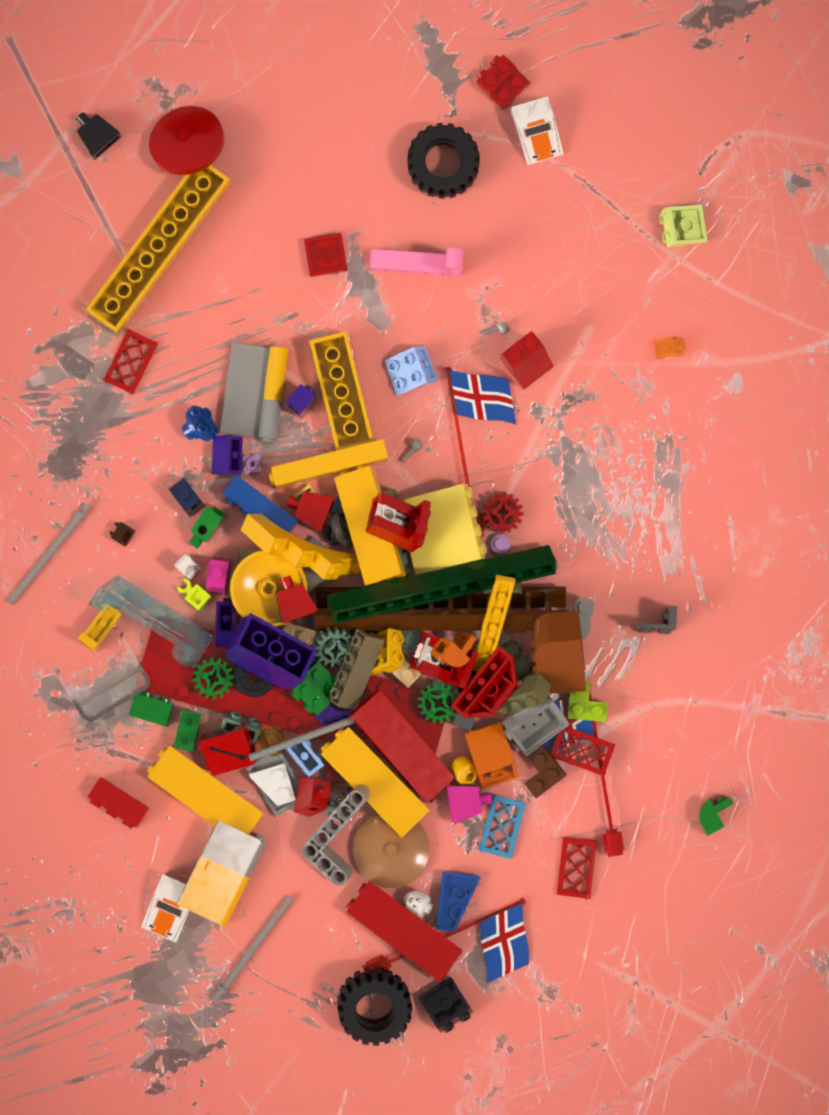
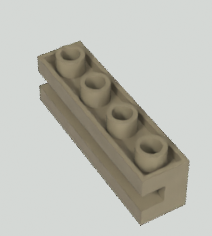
(356, 669)

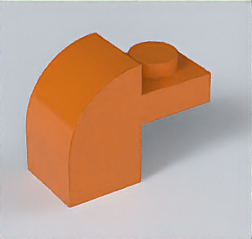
(454, 652)

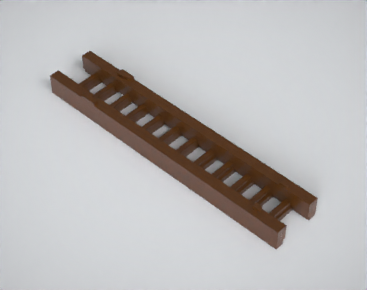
(449, 619)

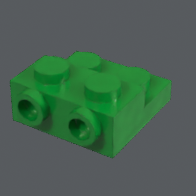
(315, 688)

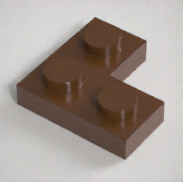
(548, 771)

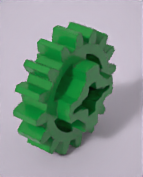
(216, 666)
(432, 710)

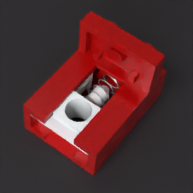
(399, 521)
(428, 665)

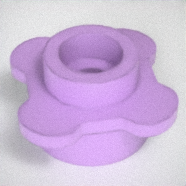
(248, 460)

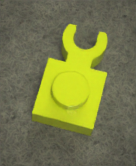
(196, 595)

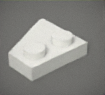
(275, 784)

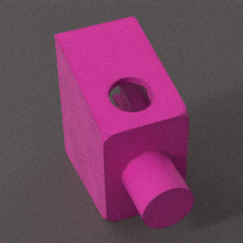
(218, 575)
(466, 801)

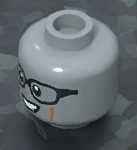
(334, 801)

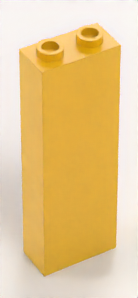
(328, 464)
(376, 557)
(202, 791)
(388, 794)

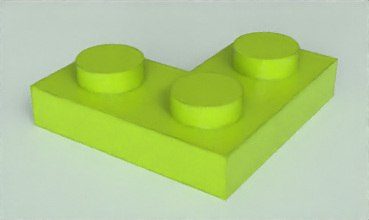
(583, 709)

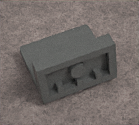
(669, 617)

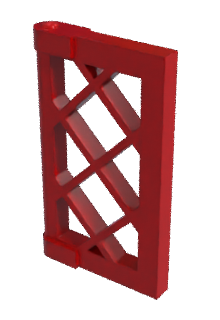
(139, 374)
(595, 740)
(562, 875)

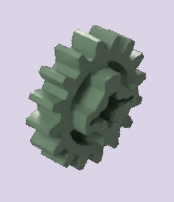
(332, 645)

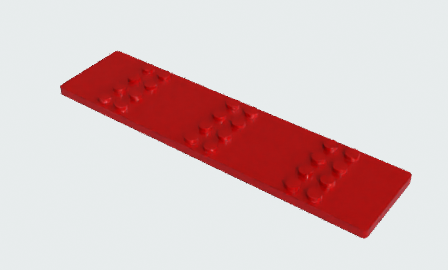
(277, 706)

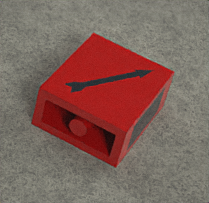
(227, 749)

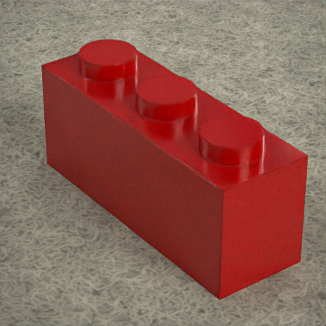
(118, 803)

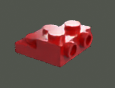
(502, 81)

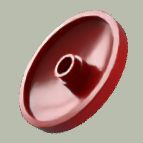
(186, 140)

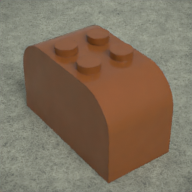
(559, 651)

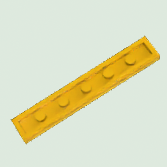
(494, 619)

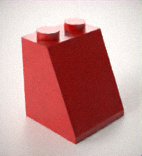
(527, 360)

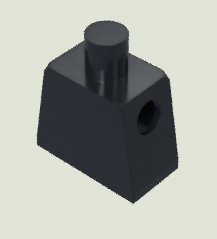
(96, 134)

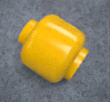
(464, 770)

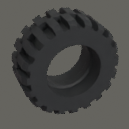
(450, 136)
(379, 1029)

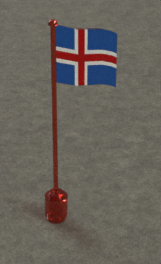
(479, 399)
(501, 940)

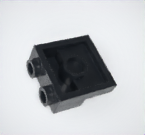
(446, 1005)

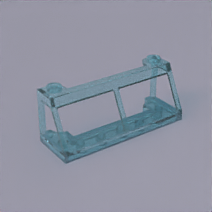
(188, 637)

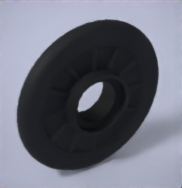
(250, 687)

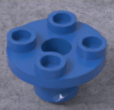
(199, 424)

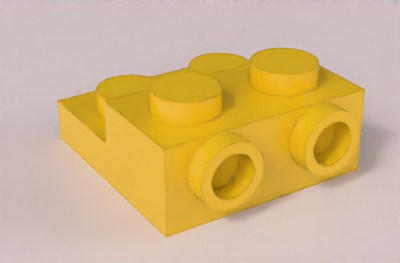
(391, 654)

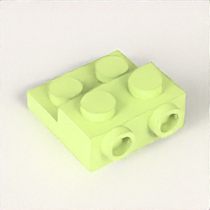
(683, 225)

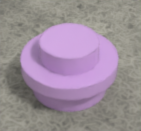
(500, 544)

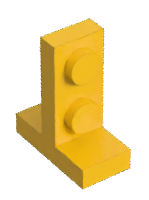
(99, 628)

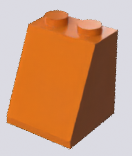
(491, 755)

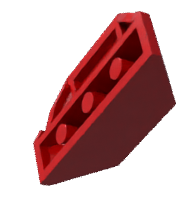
(488, 687)

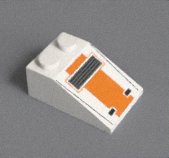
(537, 130)
(164, 915)

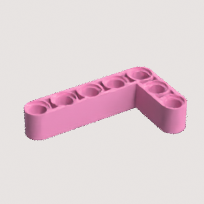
(418, 262)

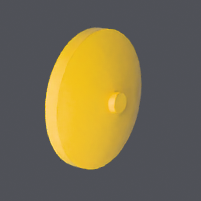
(257, 581)

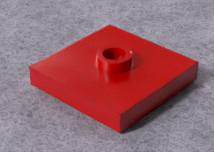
(325, 255)

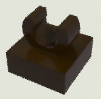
(122, 533)

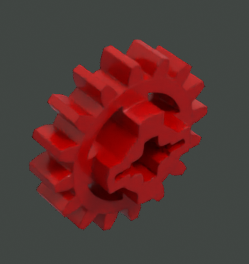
(511, 512)

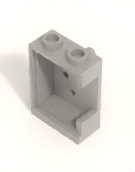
(534, 725)

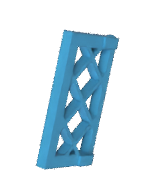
(513, 838)

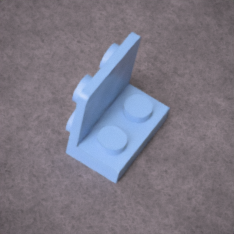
(410, 369)

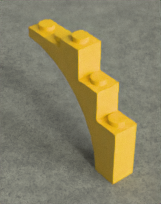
(300, 553)

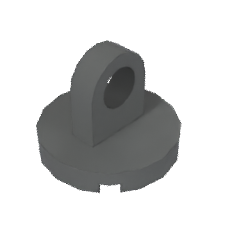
(340, 530)

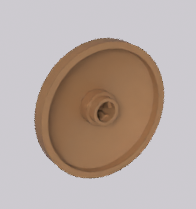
(386, 856)

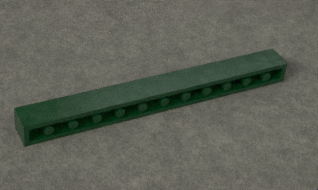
(439, 584)

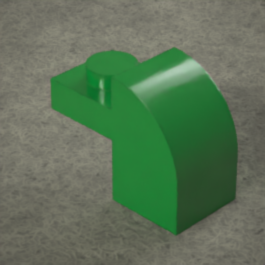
(709, 817)

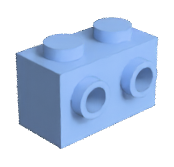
(305, 758)

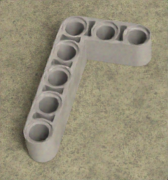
(320, 843)

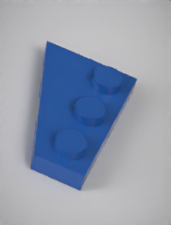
(453, 899)

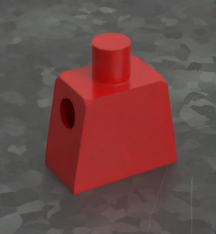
(311, 509)
(293, 601)
(312, 796)

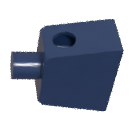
(186, 497)

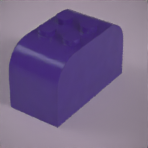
(270, 652)

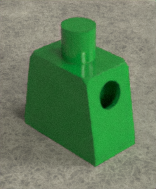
(212, 519)

